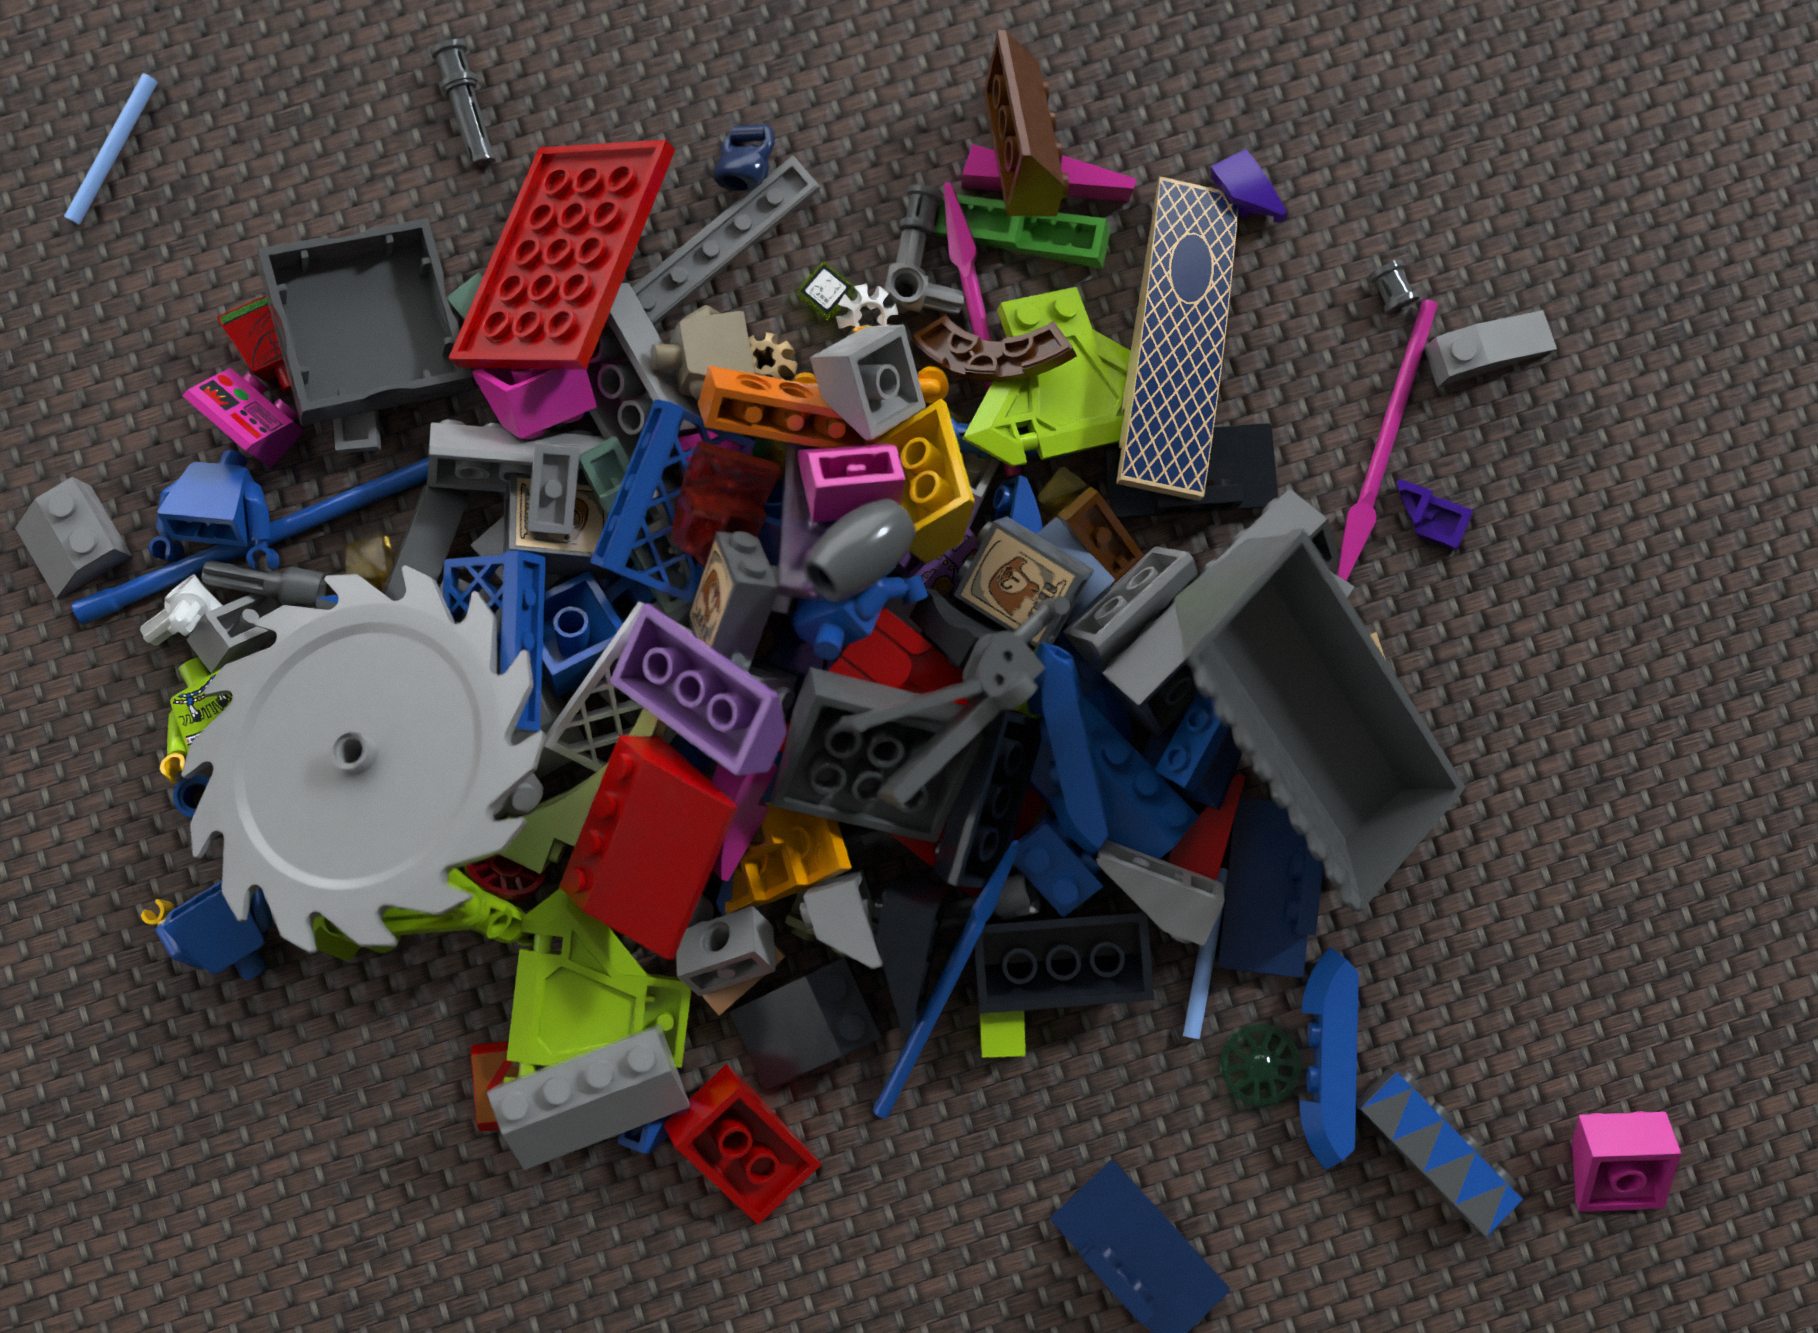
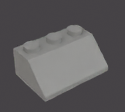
(1129, 604)

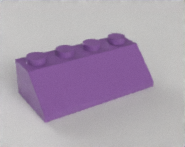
(700, 694)

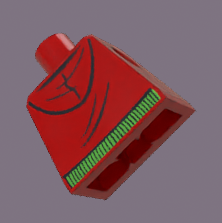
(256, 340)

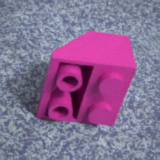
(849, 477)

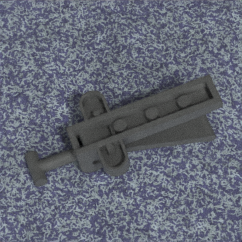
(994, 680)

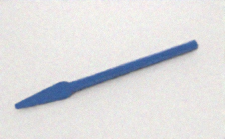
(979, 915)

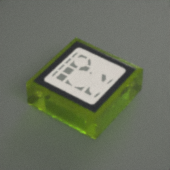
(824, 290)

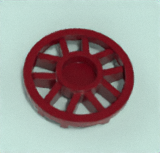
(503, 872)

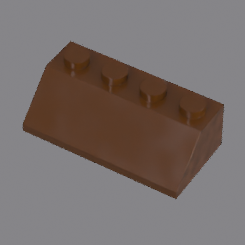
(1023, 131)

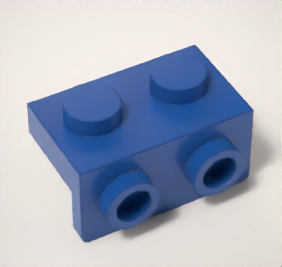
(1058, 865)

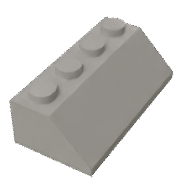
(488, 454)
(589, 1097)

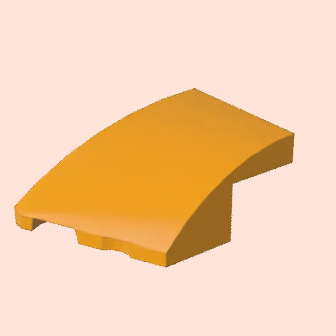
(786, 857)

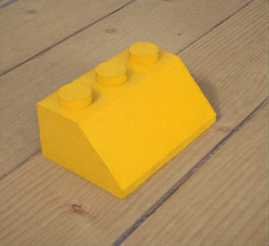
(935, 480)

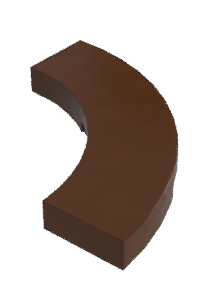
(991, 361)

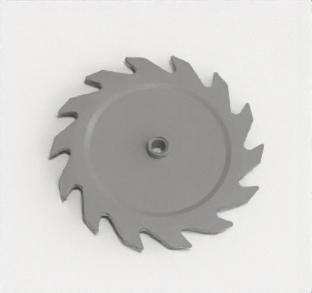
(418, 800)

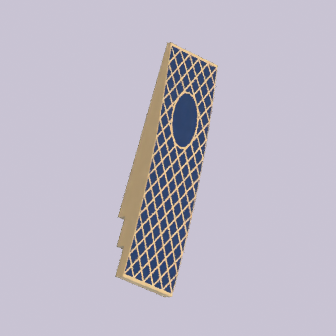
(1178, 341)

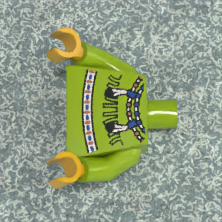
(190, 715)

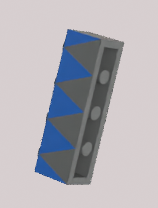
(1438, 1152)

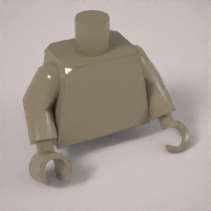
(704, 340)

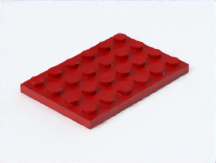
(562, 256)

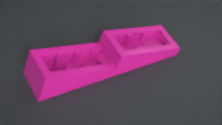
(1084, 178)

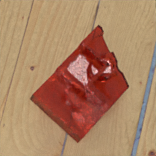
(721, 494)

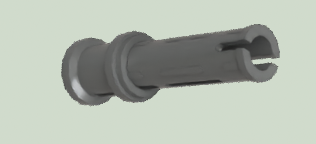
(460, 87)

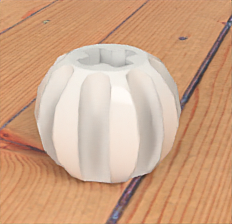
(872, 302)

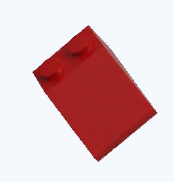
(741, 1144)

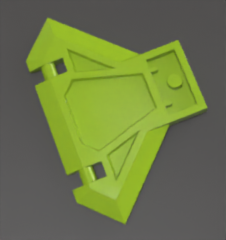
(1063, 408)
(586, 991)

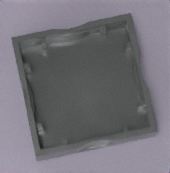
(362, 321)

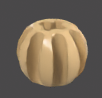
(780, 354)

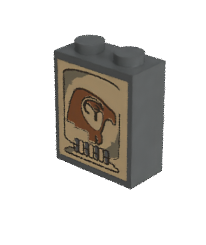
(562, 552)
(1015, 573)
(734, 597)

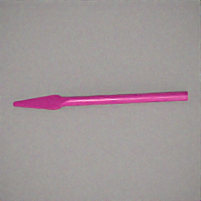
(964, 254)
(1362, 516)

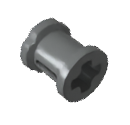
(922, 209)
(1393, 286)

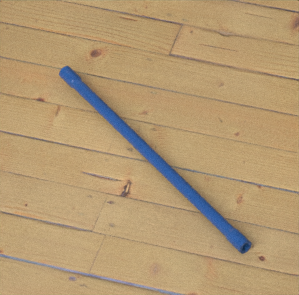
(113, 599)

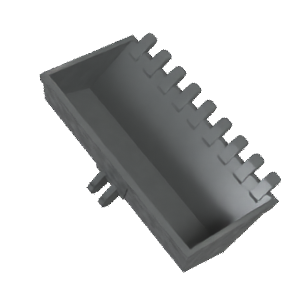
(1316, 709)

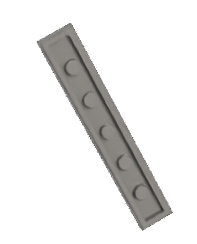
(724, 239)

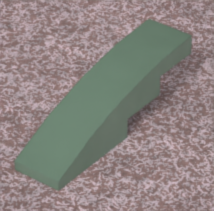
(604, 470)

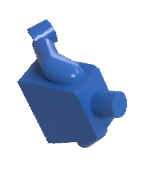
(215, 507)
(841, 623)

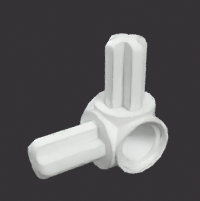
(182, 611)

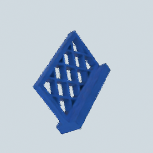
(637, 493)
(522, 612)

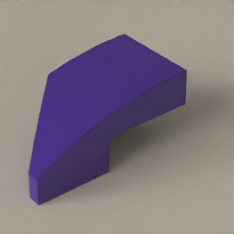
(1247, 186)
(1434, 517)

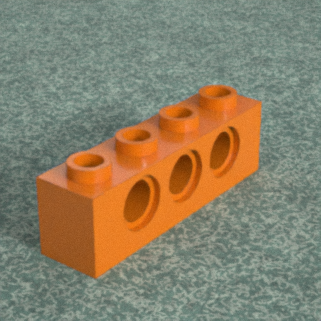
(772, 410)

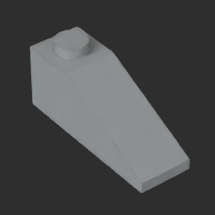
(1488, 347)
(1170, 895)

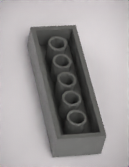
(1152, 673)

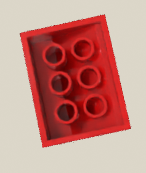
(648, 844)

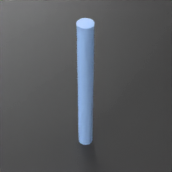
(110, 149)
(1202, 975)

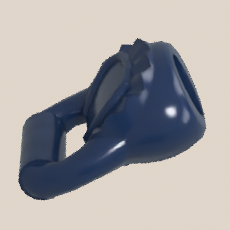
(744, 166)

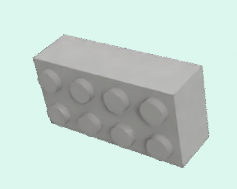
(624, 378)

